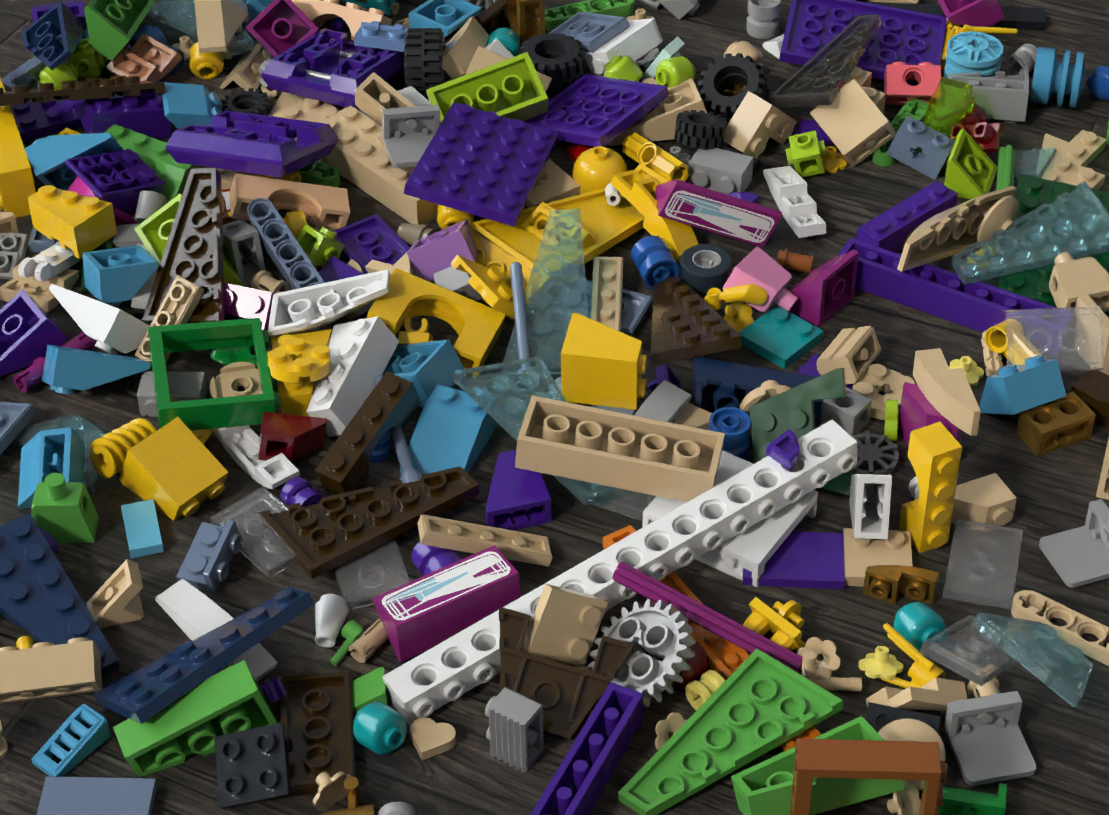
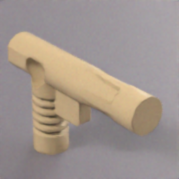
(822, 677)

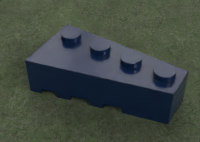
(726, 384)

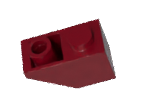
(290, 435)

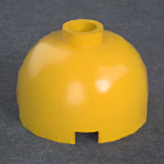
(596, 168)

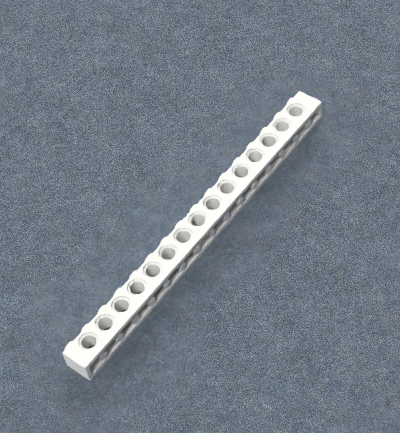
(655, 550)

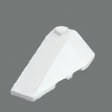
(322, 304)
(104, 323)

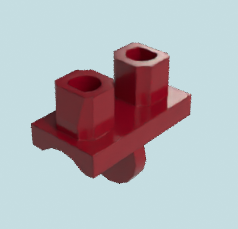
(984, 135)

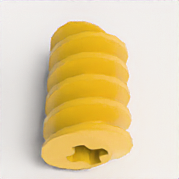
(110, 450)

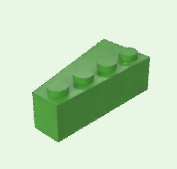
(215, 707)
(768, 785)

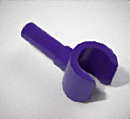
(273, 690)

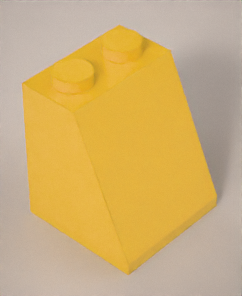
(601, 365)
(173, 470)

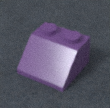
(440, 248)

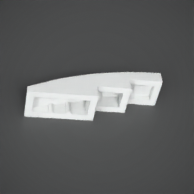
(794, 202)
(199, 615)

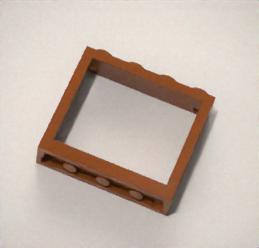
(867, 761)

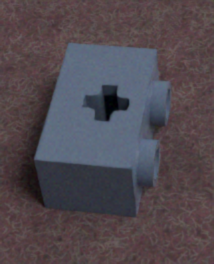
(921, 147)

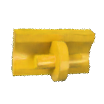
(780, 623)

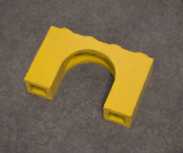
(413, 297)

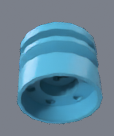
(973, 53)

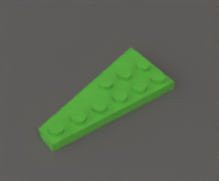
(738, 723)

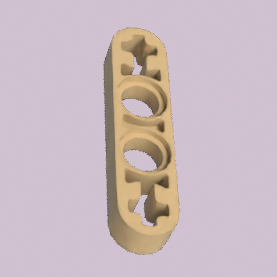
(1076, 623)

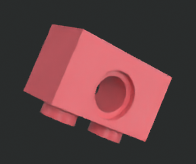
(900, 92)

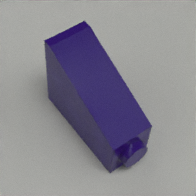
(516, 496)

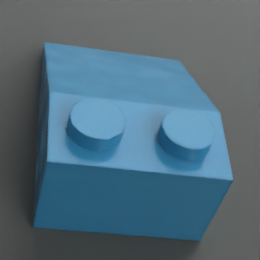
(50, 154)
(425, 365)
(84, 369)
(449, 432)

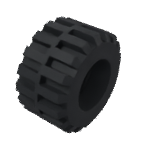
(424, 58)
(557, 58)
(726, 73)

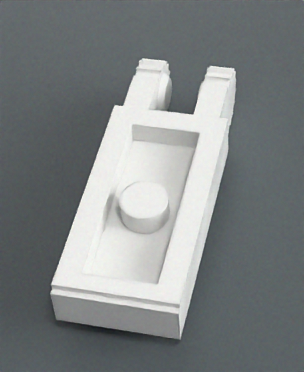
(48, 263)

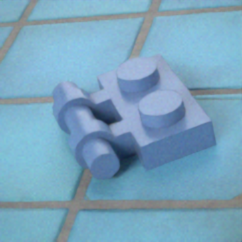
(381, 36)

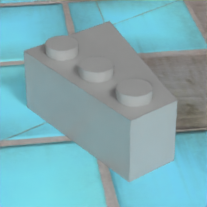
(999, 95)

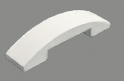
(243, 447)

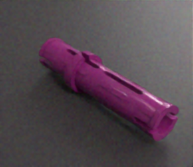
(33, 374)

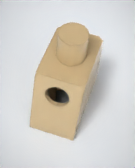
(1076, 278)

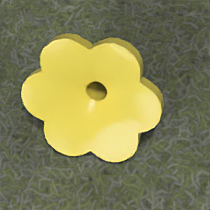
(970, 368)
(880, 664)

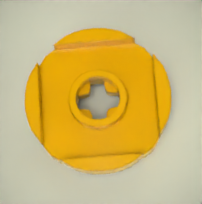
(299, 360)

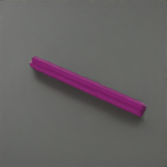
(704, 616)

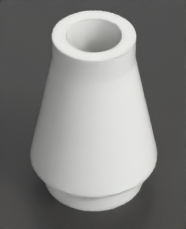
(329, 618)

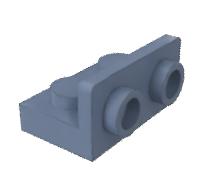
(24, 75)
(210, 555)

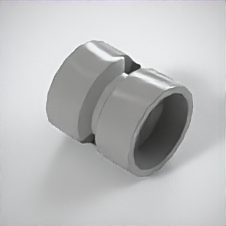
(763, 18)

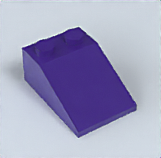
(25, 333)

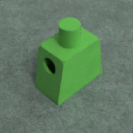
(65, 510)

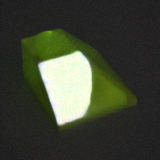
(948, 105)

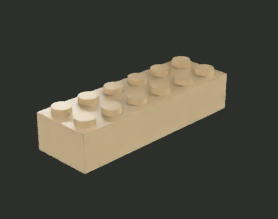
(366, 164)
(618, 449)

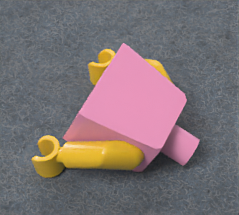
(757, 282)

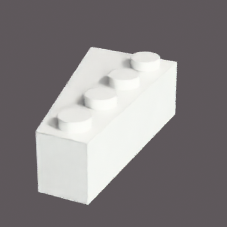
(356, 357)

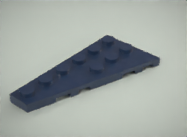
(192, 662)

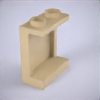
(854, 123)

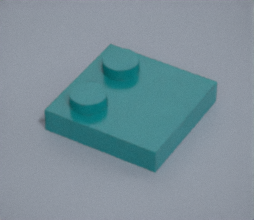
(780, 336)

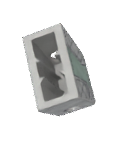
(240, 244)

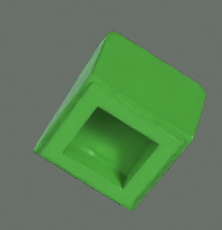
(368, 689)

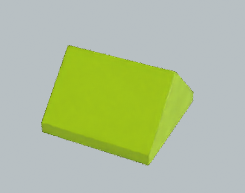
(969, 168)

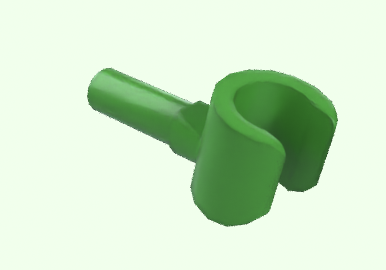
(351, 632)

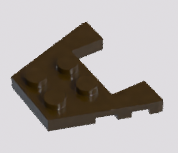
(562, 689)

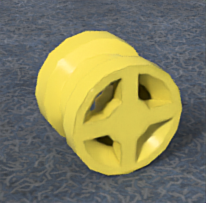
(699, 691)

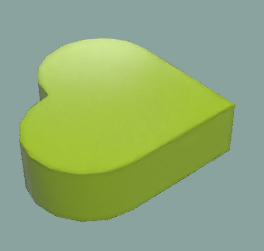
(891, 419)

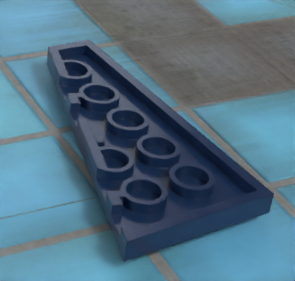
(40, 594)

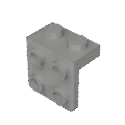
(408, 133)
(1082, 552)
(988, 738)

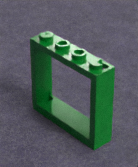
(214, 411)

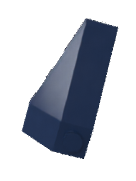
(54, 35)

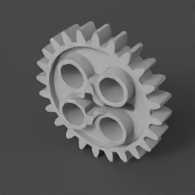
(653, 631)

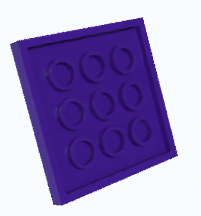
(598, 109)

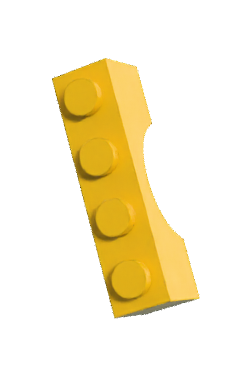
(936, 464)

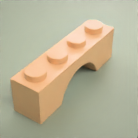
(322, 11)
(321, 204)

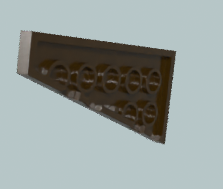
(361, 519)

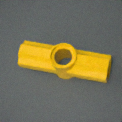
(654, 157)

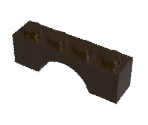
(348, 460)

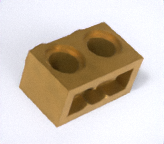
(1056, 424)

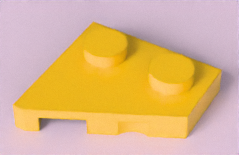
(488, 284)

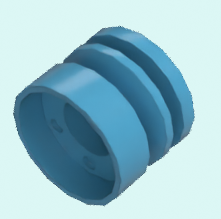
(1057, 77)

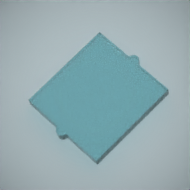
(1033, 162)

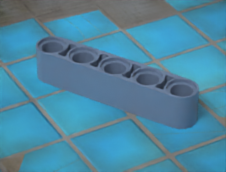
(282, 247)

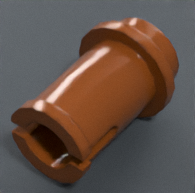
(795, 261)

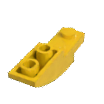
(642, 196)

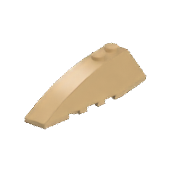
(949, 231)

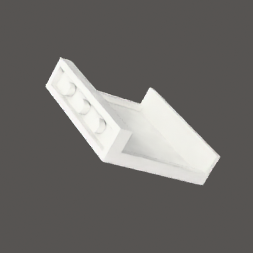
(758, 542)

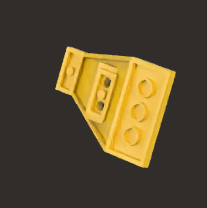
(601, 224)

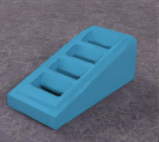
(83, 723)

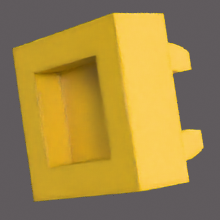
(414, 336)

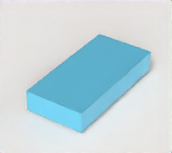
(142, 528)

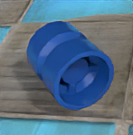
(654, 260)
(737, 430)

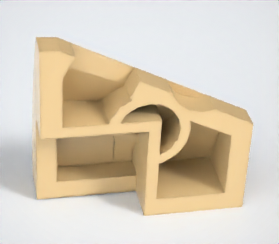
(931, 696)

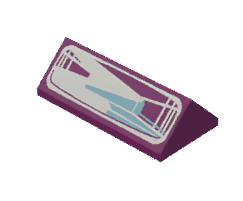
(716, 212)
(446, 601)

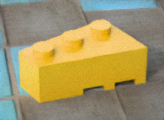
(72, 218)
(297, 396)

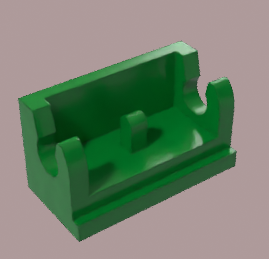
(970, 802)

